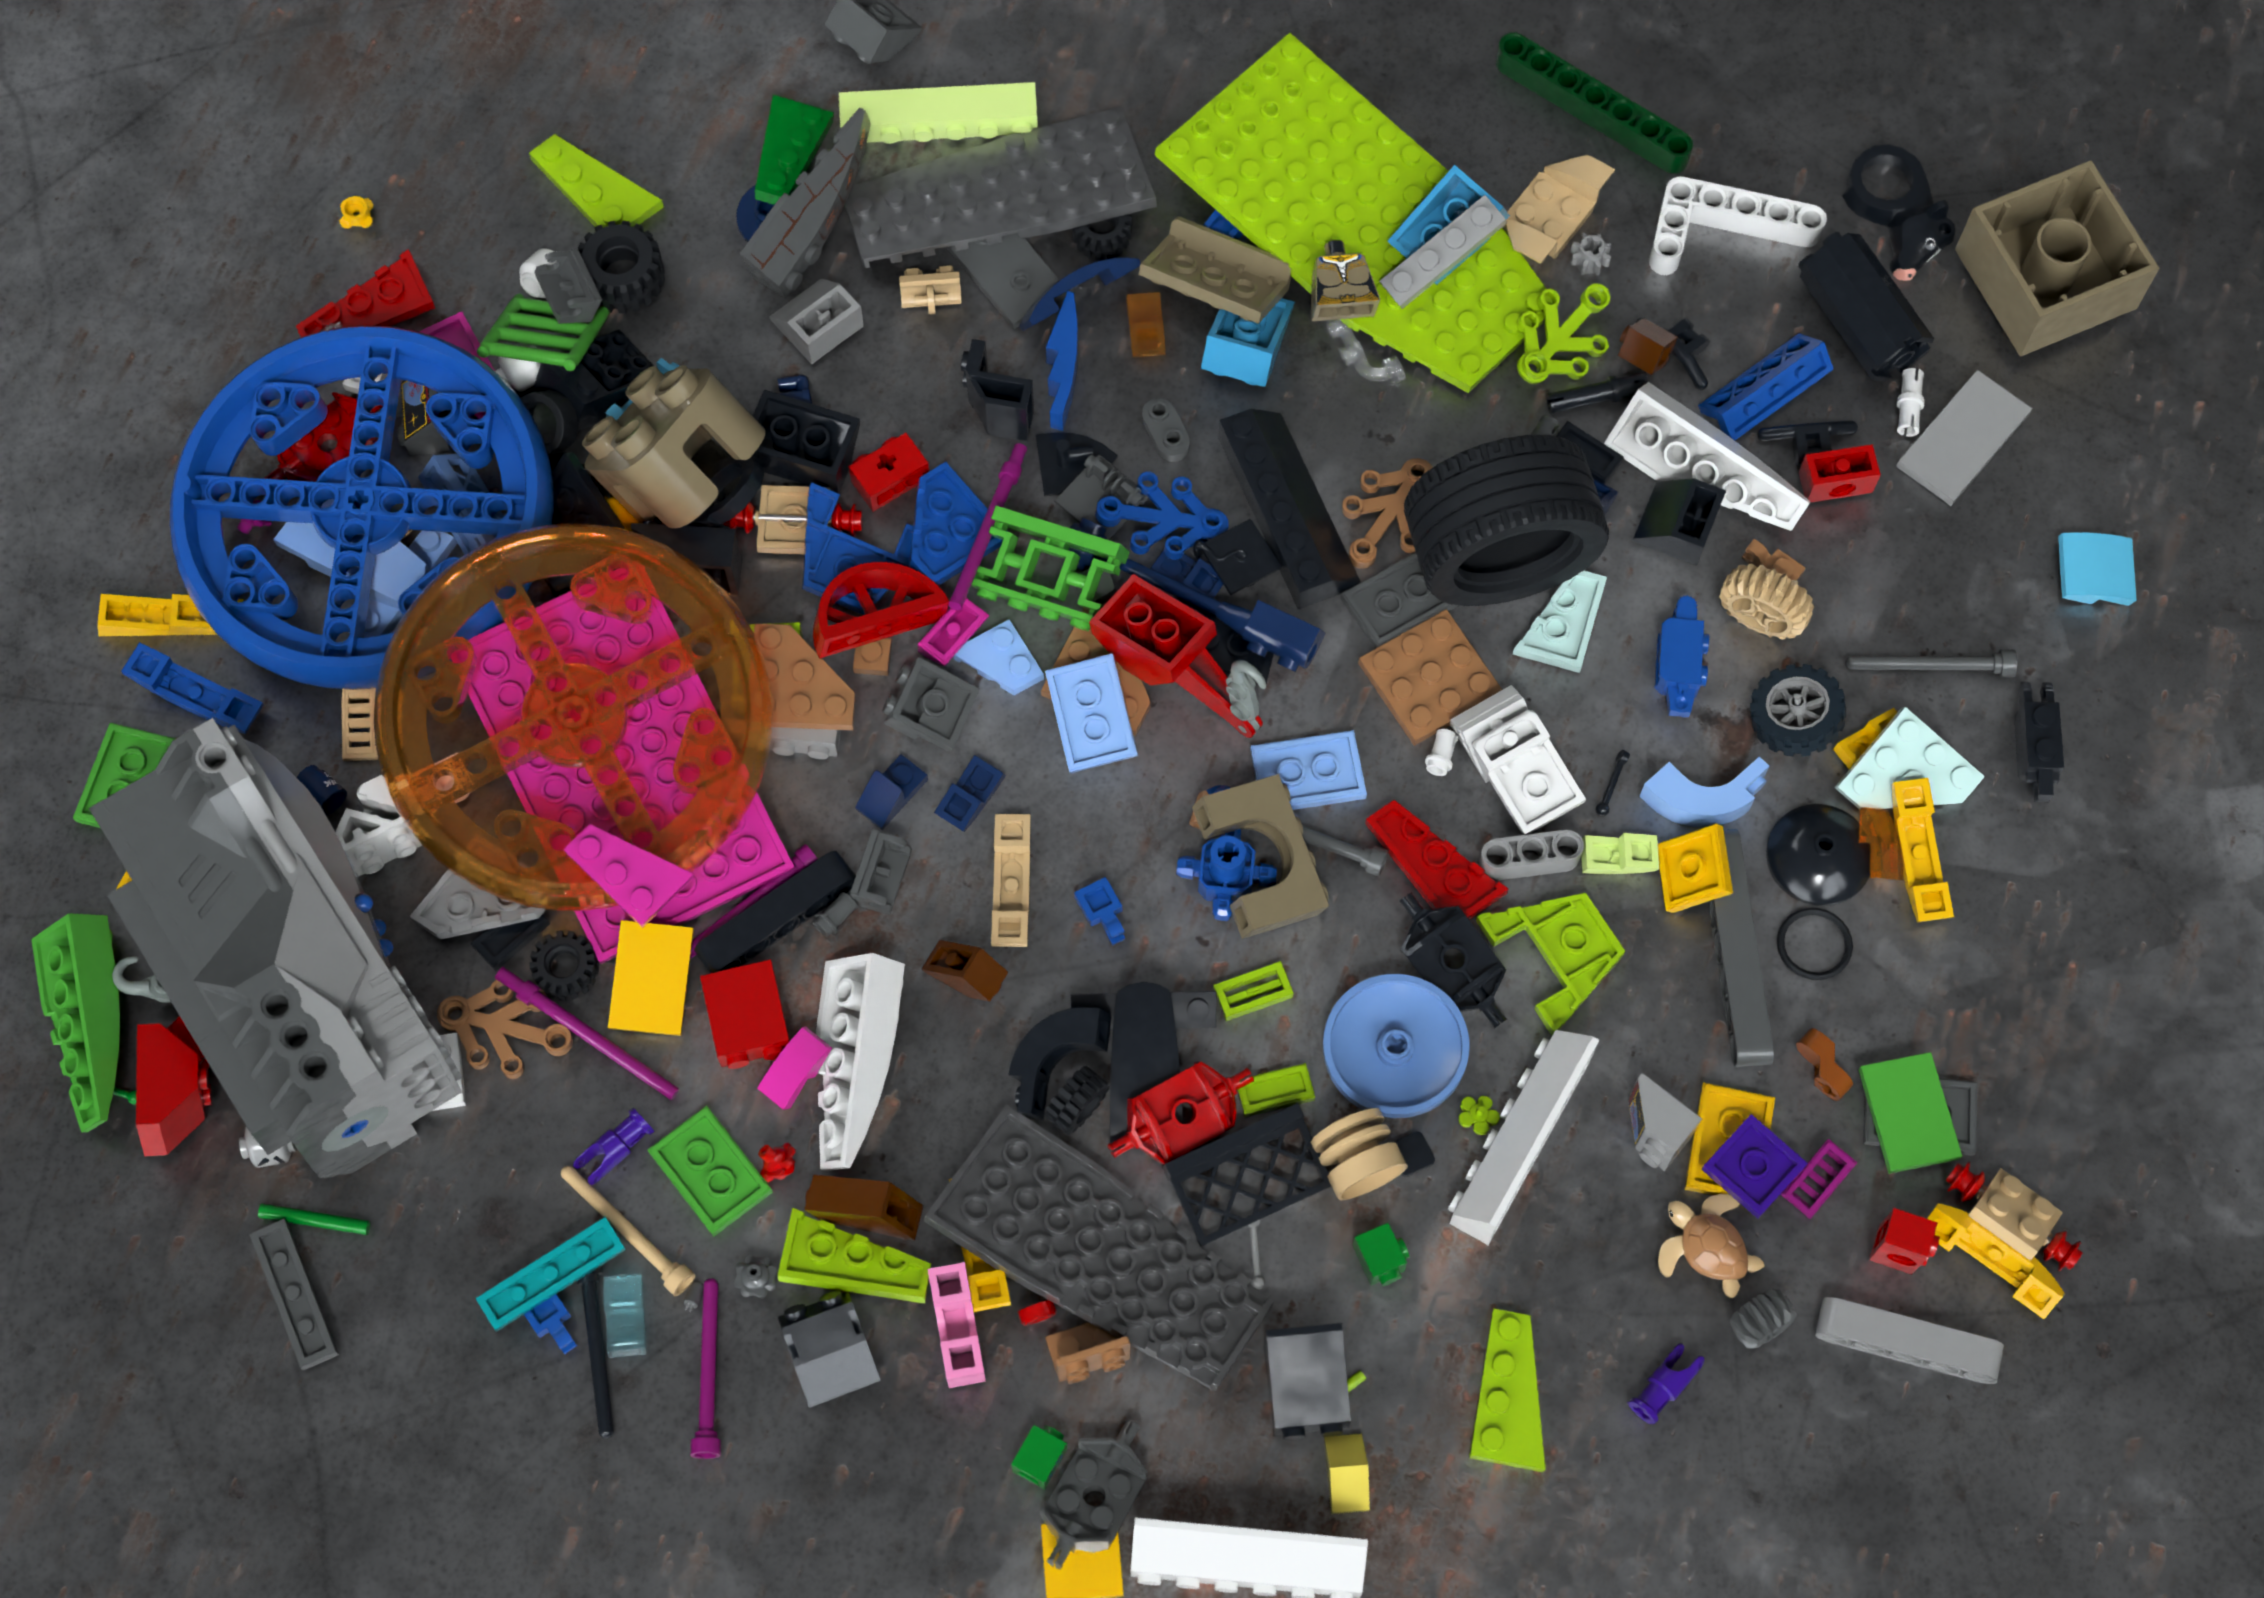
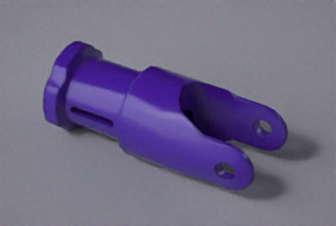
(614, 1145)
(1664, 1386)

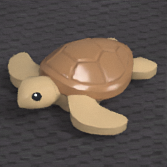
(1708, 1243)

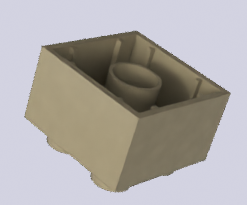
(2056, 258)

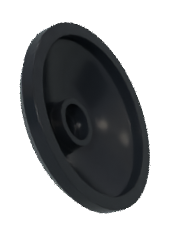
(1807, 870)

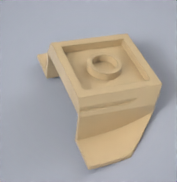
(1555, 206)

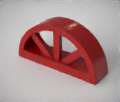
(851, 632)

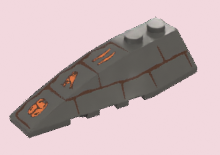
(801, 222)

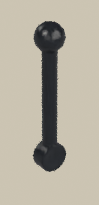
(1602, 808)

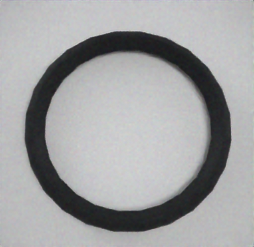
(1801, 972)

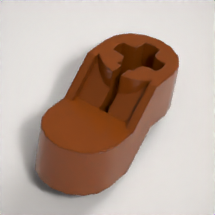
(1827, 1074)

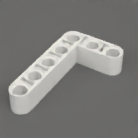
(1729, 218)

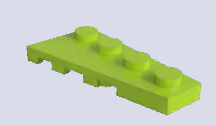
(592, 186)
(836, 1260)
(1508, 1401)

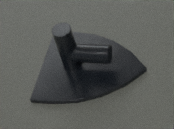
(1064, 457)

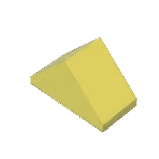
(1347, 1473)

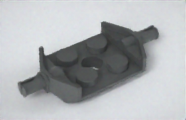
(1098, 1466)

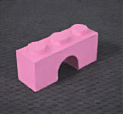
(956, 1325)

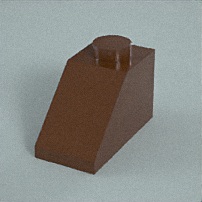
(966, 969)

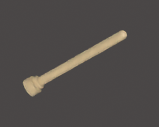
(676, 1276)

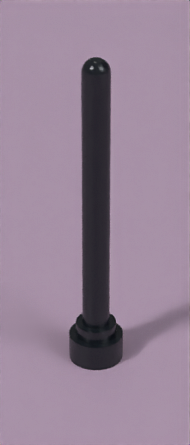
(597, 1352)

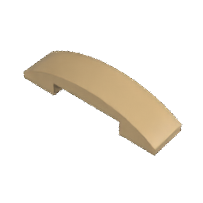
(1011, 880)

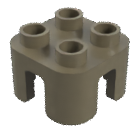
(650, 446)

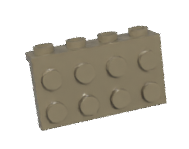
(1218, 270)

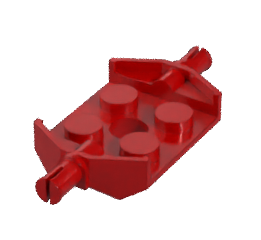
(304, 458)
(1153, 1120)

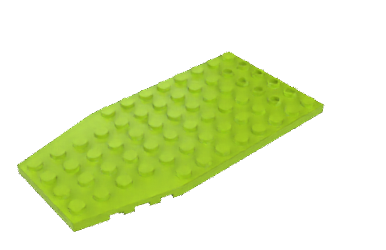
(1313, 162)

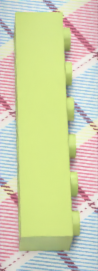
(944, 111)

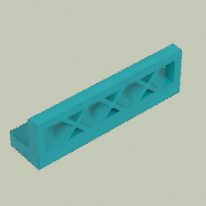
(550, 1274)

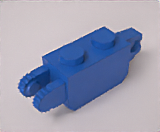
(1680, 656)

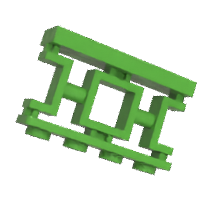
(1056, 543)

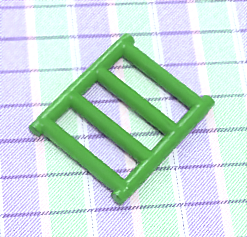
(510, 316)

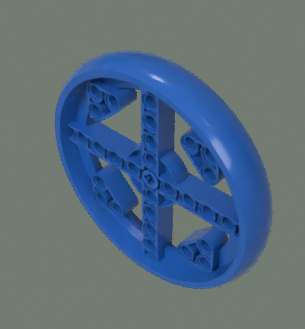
(292, 376)

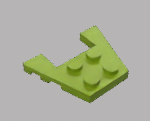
(1572, 942)

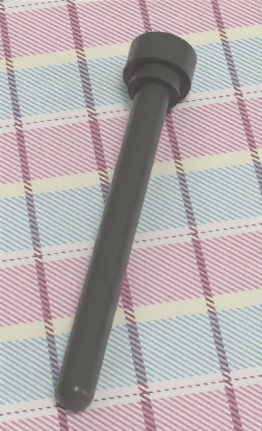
(2000, 663)
(1370, 858)

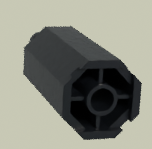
(1865, 305)

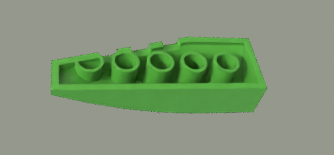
(79, 994)

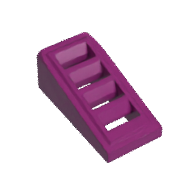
(1836, 1154)

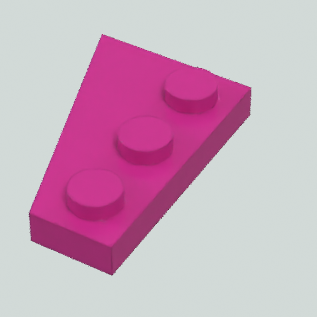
(627, 873)

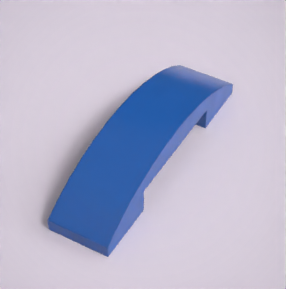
(191, 691)

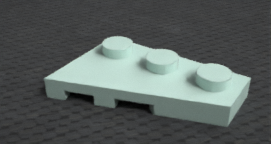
(1565, 625)

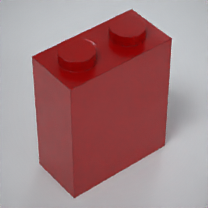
(745, 1014)

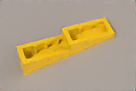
(150, 616)

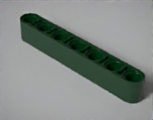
(1600, 116)

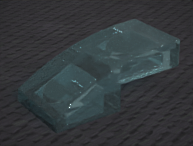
(625, 1315)

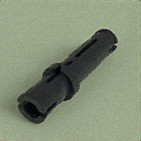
(1594, 393)

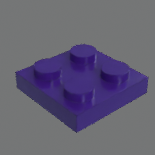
(1754, 1166)

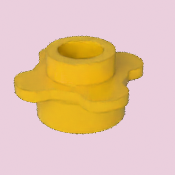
(356, 204)

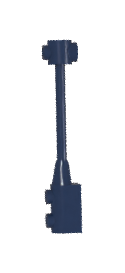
(1264, 627)

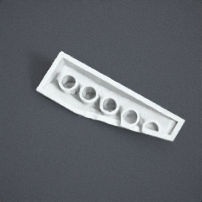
(1678, 444)
(860, 1024)

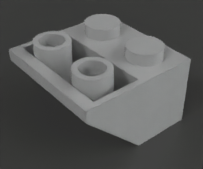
(819, 319)

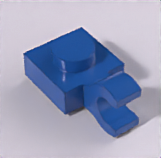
(1101, 905)
(549, 1318)

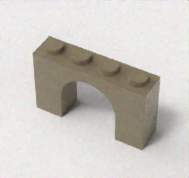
(1267, 809)

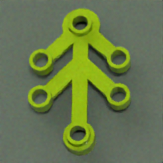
(1559, 338)

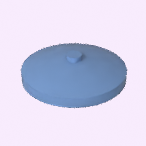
(1396, 1045)

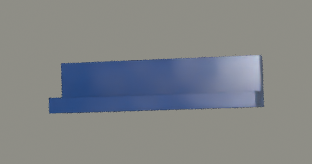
(1770, 387)

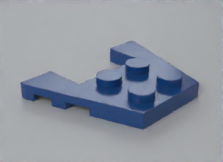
(832, 552)

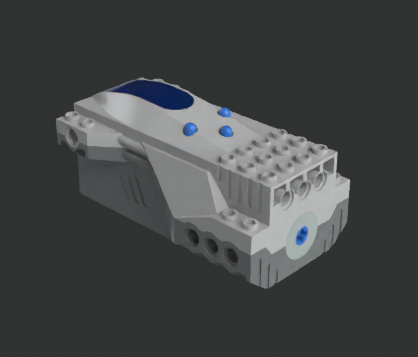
(273, 952)

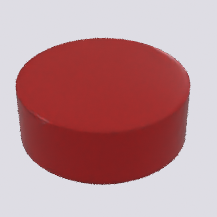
(1037, 1312)

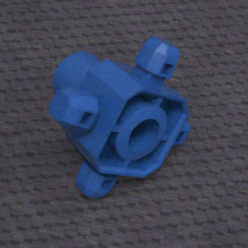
(1226, 872)

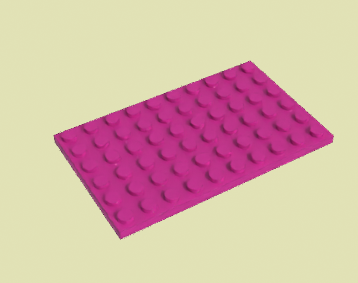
(646, 753)

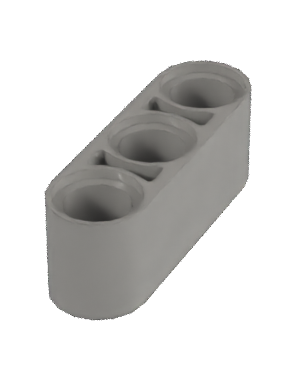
(1544, 844)

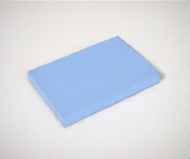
(1091, 713)
(1313, 768)

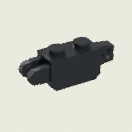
(2039, 741)

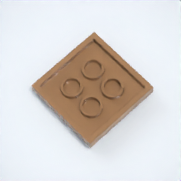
(1429, 676)

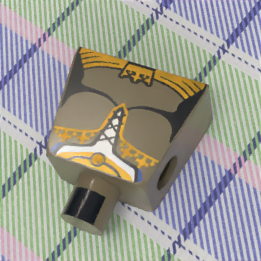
(1342, 285)

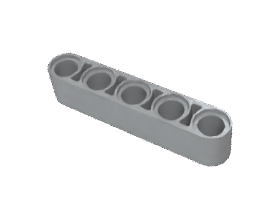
(1909, 1340)

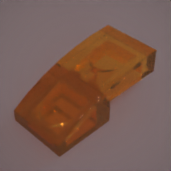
(1145, 324)
(1885, 853)

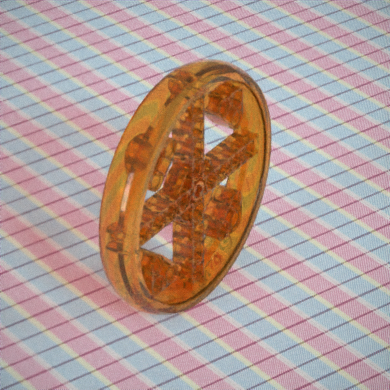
(590, 554)

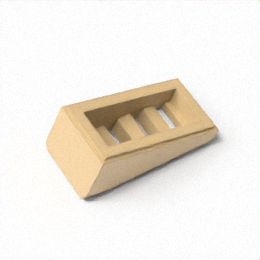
(363, 704)

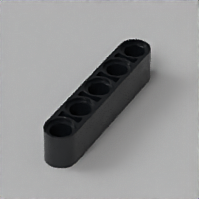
(776, 914)

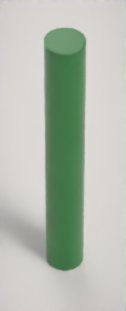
(314, 1219)

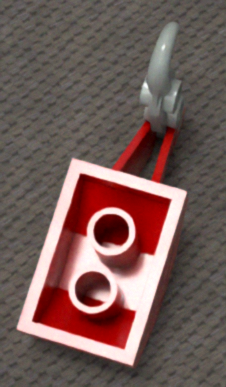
(1159, 641)
(169, 1076)

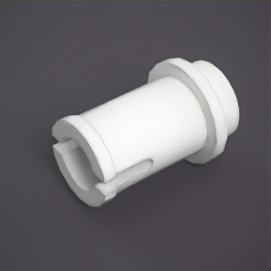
(1440, 758)

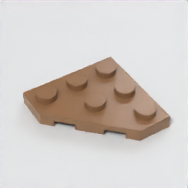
(1083, 646)
(802, 685)

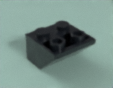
(1680, 518)

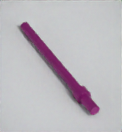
(1008, 477)
(530, 994)

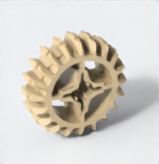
(1766, 601)

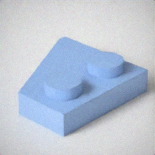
(1002, 658)

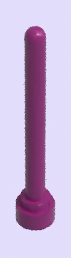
(801, 860)
(706, 1443)

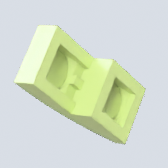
(1620, 855)

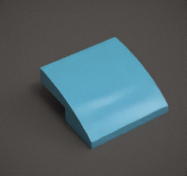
(2097, 568)

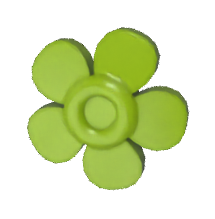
(1478, 1114)

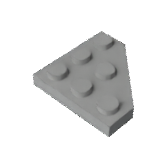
(460, 909)

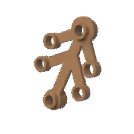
(1390, 505)
(497, 1025)

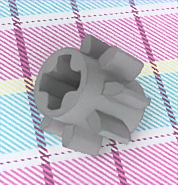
(1590, 254)

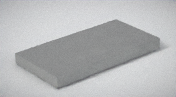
(1964, 437)

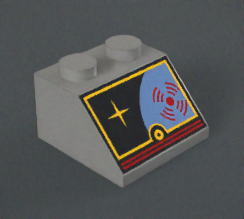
(1659, 1123)

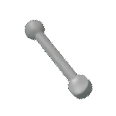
(1257, 1281)

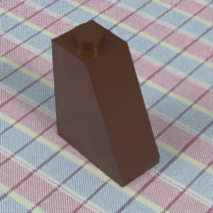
(864, 1205)

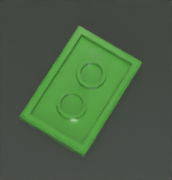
(121, 760)
(1910, 1113)
(710, 1171)

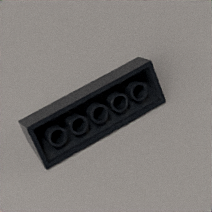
(1287, 506)

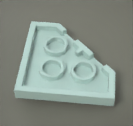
(1908, 752)

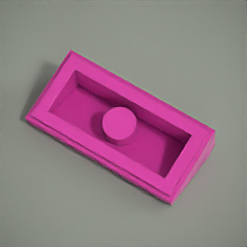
(952, 633)

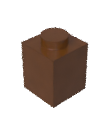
(1646, 345)

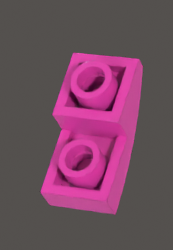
(793, 1066)

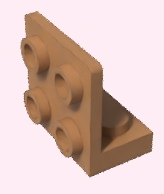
(1085, 1350)

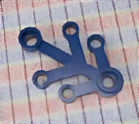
(1167, 517)

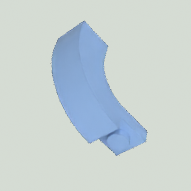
(1702, 806)

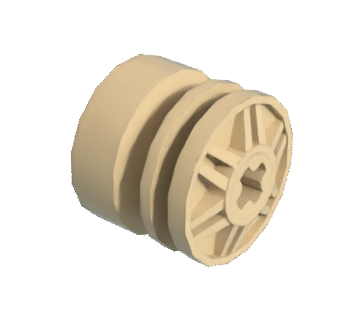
(1356, 1148)

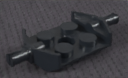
(1445, 929)

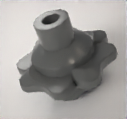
(755, 1276)

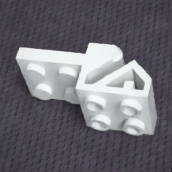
(1518, 759)
(379, 831)

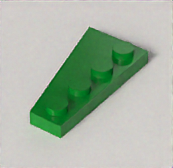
(789, 146)

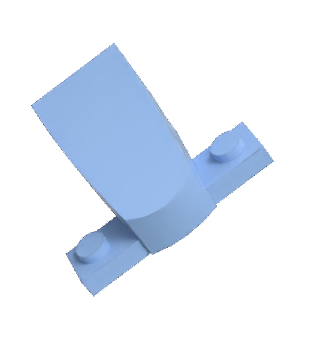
(392, 572)

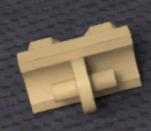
(930, 289)

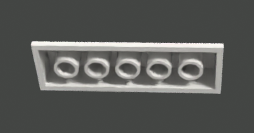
(1522, 1135)
(1247, 1559)

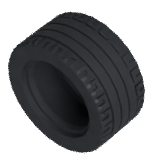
(1506, 520)

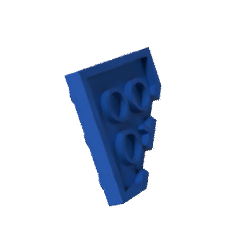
(945, 525)

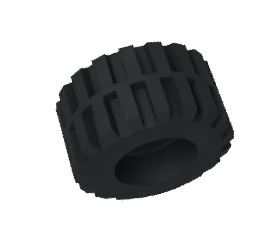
(617, 244)

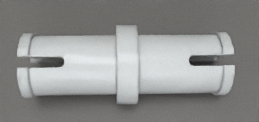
(1910, 402)

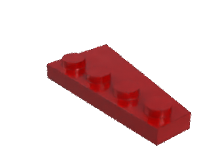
(384, 300)
(1433, 864)

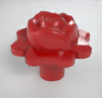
(777, 1161)

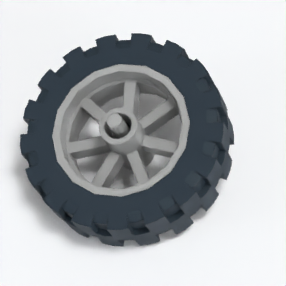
(1798, 683)

